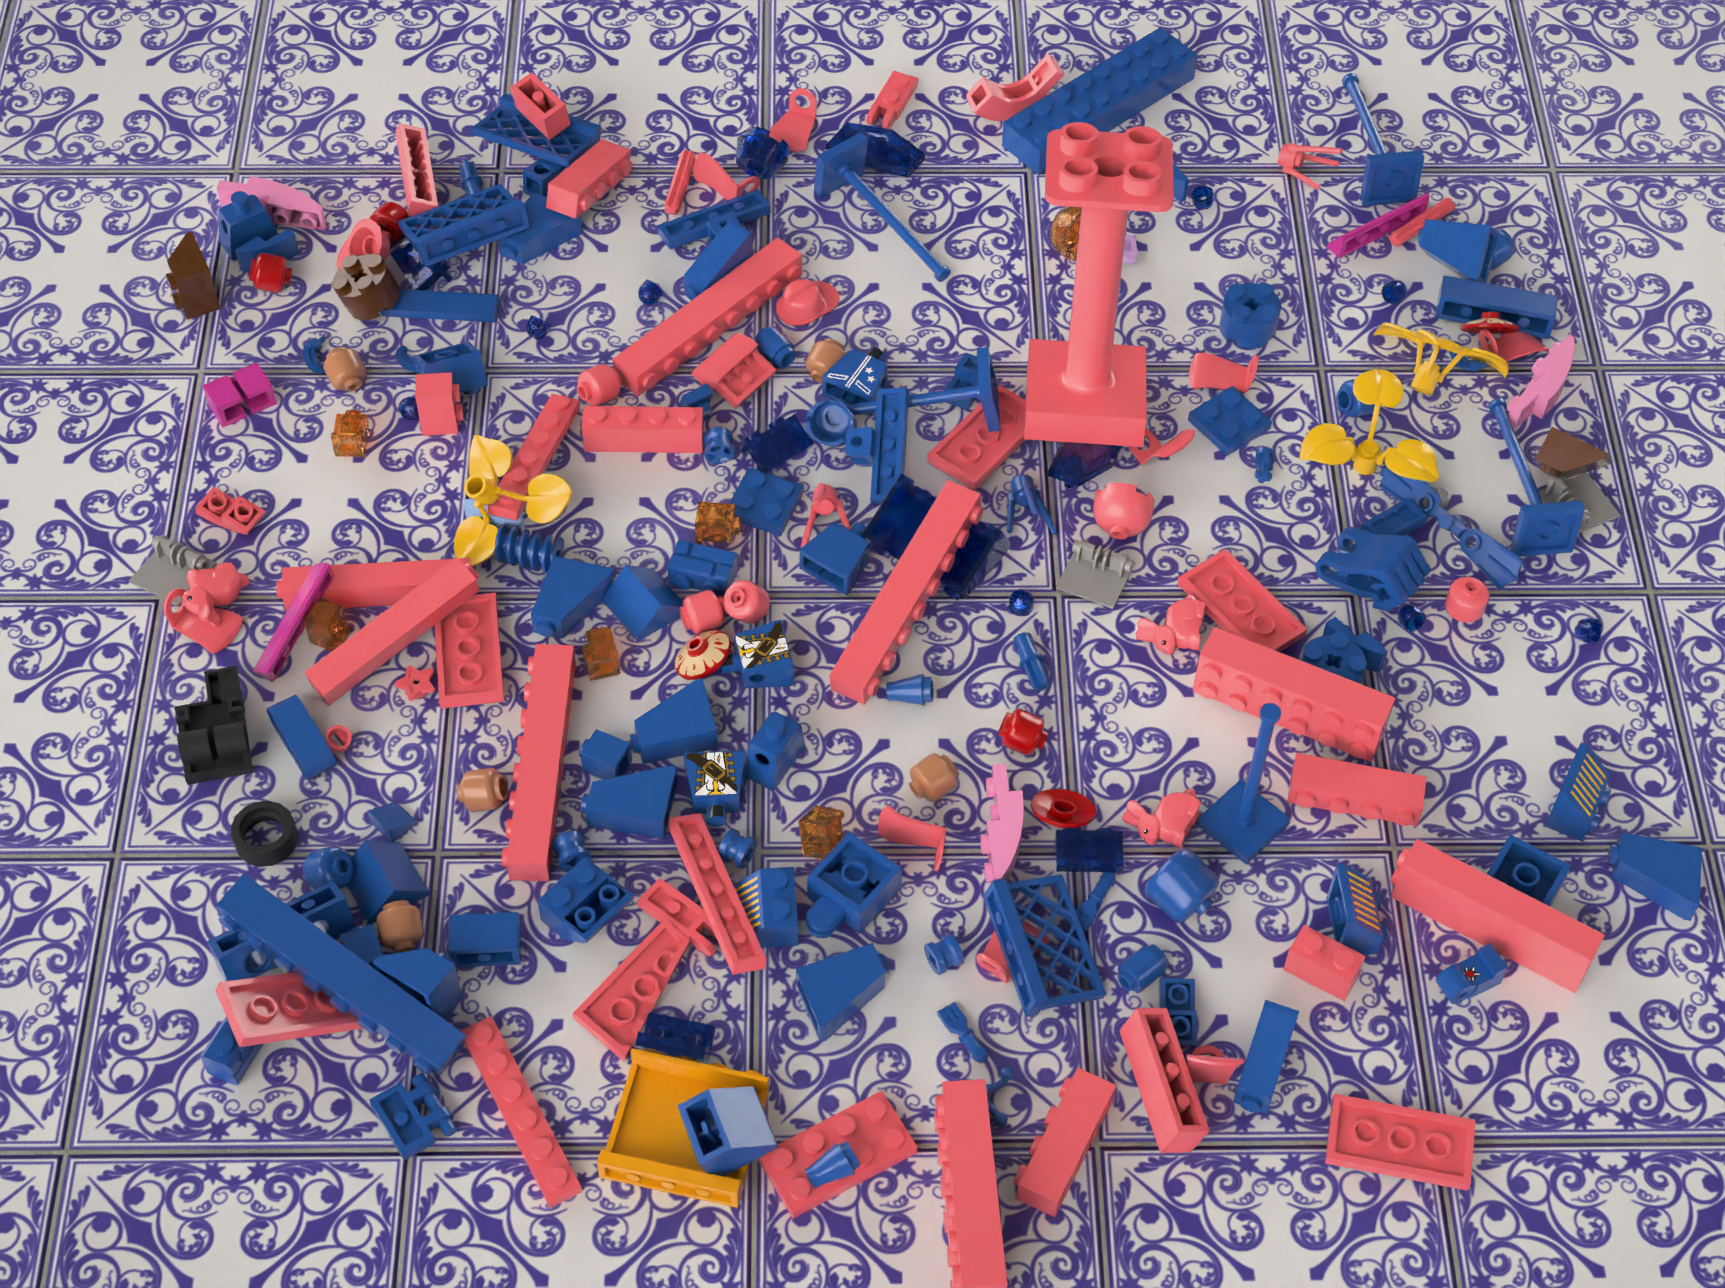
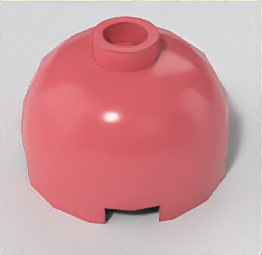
(1122, 510)

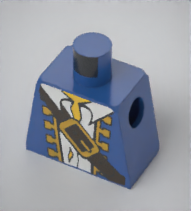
(761, 657)
(715, 783)

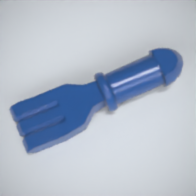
(1087, 910)
(957, 1023)

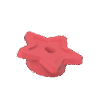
(418, 690)

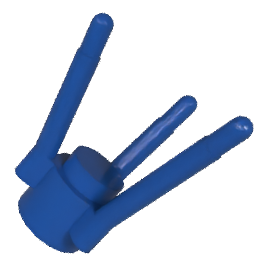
(1025, 494)

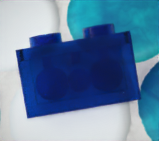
(417, 274)
(778, 444)
(1089, 850)
(677, 1036)

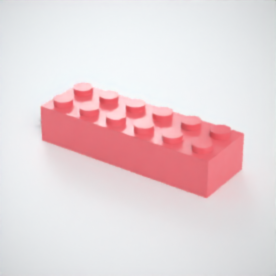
(1310, 698)
(969, 1186)

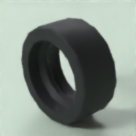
(258, 813)

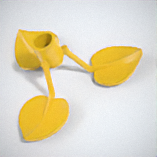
(1428, 374)
(1330, 446)
(488, 462)

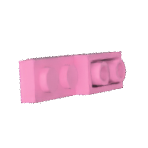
(281, 202)
(1546, 383)
(1004, 828)

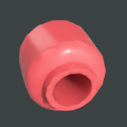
(598, 384)
(1467, 599)
(746, 601)
(702, 612)

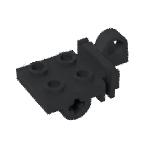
(214, 731)

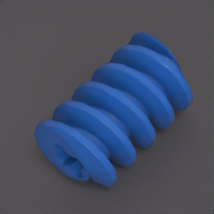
(525, 550)

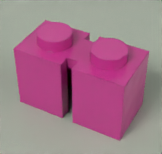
(227, 393)

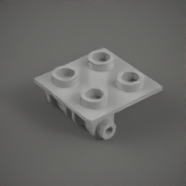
(1581, 488)
(169, 568)
(1095, 574)

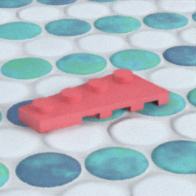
(632, 990)

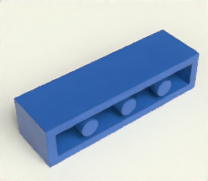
(1467, 299)

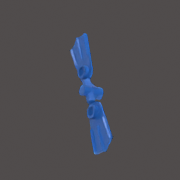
(1490, 556)

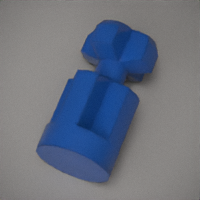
(1264, 463)

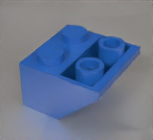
(582, 902)
(727, 1128)

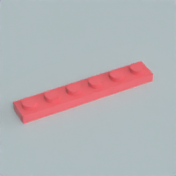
(535, 453)
(717, 894)
(521, 1112)

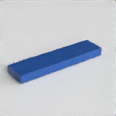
(445, 306)

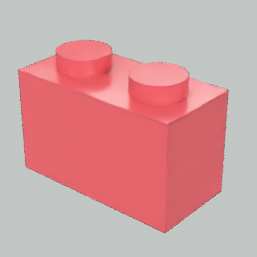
(540, 106)
(437, 403)
(1324, 963)

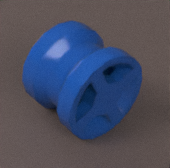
(718, 445)
(737, 848)
(570, 849)
(944, 954)

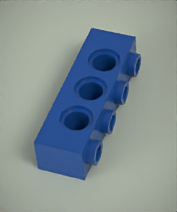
(323, 907)

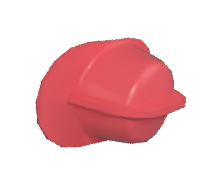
(365, 239)
(806, 301)

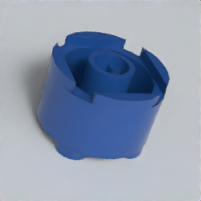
(1250, 314)
(1336, 655)

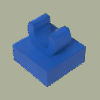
(698, 398)

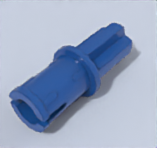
(471, 182)
(1031, 661)

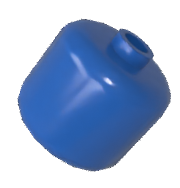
(1182, 886)

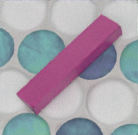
(1378, 227)
(293, 622)

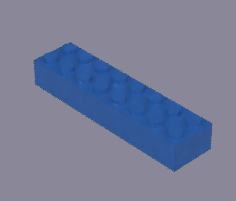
(1102, 95)

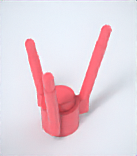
(1294, 155)
(824, 503)

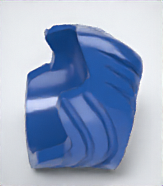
(829, 422)

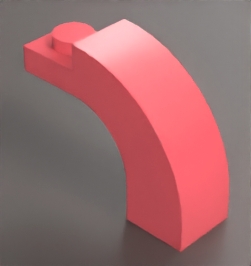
(1003, 101)

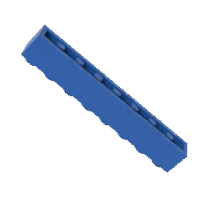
(340, 975)

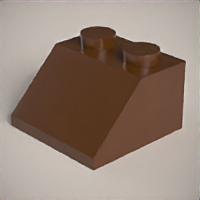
(191, 279)
(1568, 455)

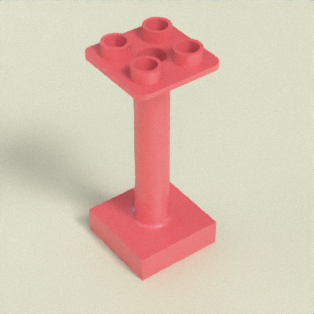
(1088, 384)

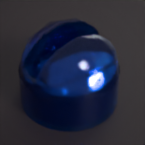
(1199, 192)
(1394, 291)
(649, 292)
(538, 327)
(408, 408)
(1021, 602)
(1411, 618)
(1588, 630)

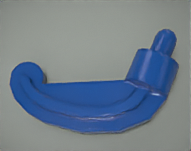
(310, 355)
(404, 360)
(1464, 363)

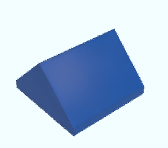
(642, 601)
(383, 876)

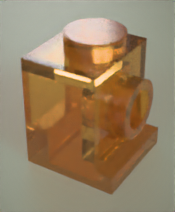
(350, 427)
(716, 522)
(327, 625)
(600, 654)
(820, 831)

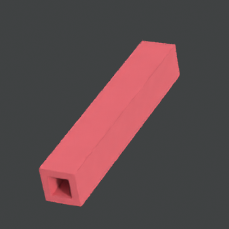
(365, 582)
(393, 630)

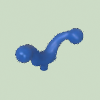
(1006, 1074)

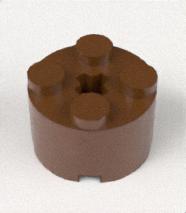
(365, 286)

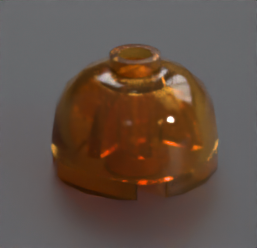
(1065, 232)

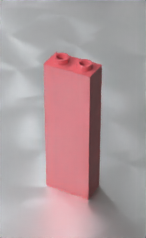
(1495, 914)

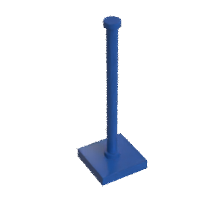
(846, 165)
(1387, 176)
(985, 390)
(1540, 526)
(1242, 817)

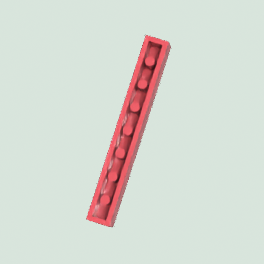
(708, 316)
(906, 592)
(541, 763)

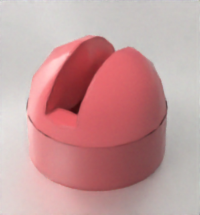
(342, 734)

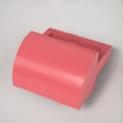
(735, 369)

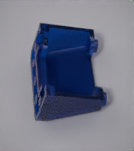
(900, 519)

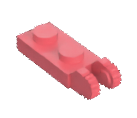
(892, 99)
(667, 903)

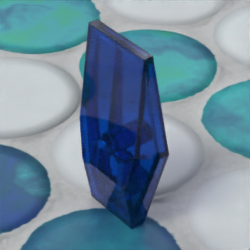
(886, 149)
(1082, 462)

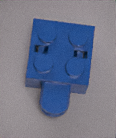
(850, 887)

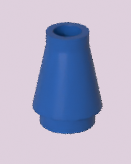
(911, 690)
(833, 1165)

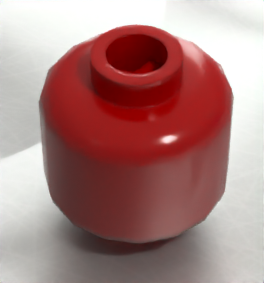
(387, 218)
(269, 272)
(1022, 731)

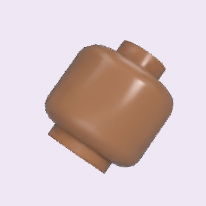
(823, 357)
(344, 369)
(933, 777)
(482, 789)
(400, 926)

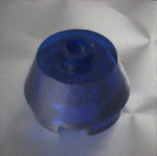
(760, 154)

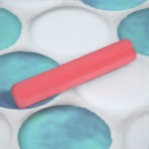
(679, 182)
(1413, 227)

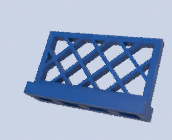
(576, 138)
(459, 235)
(1016, 944)

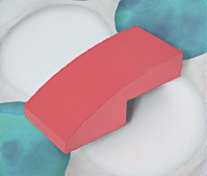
(230, 513)

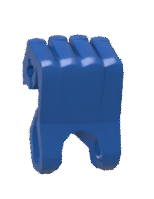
(1376, 567)

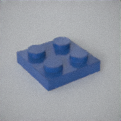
(1229, 420)
(766, 501)

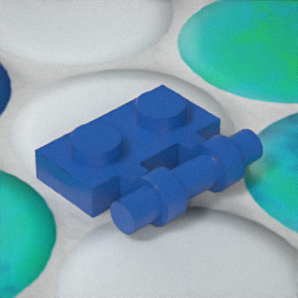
(403, 1121)

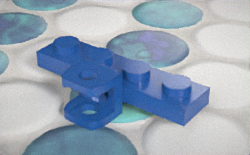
(711, 220)
(885, 445)

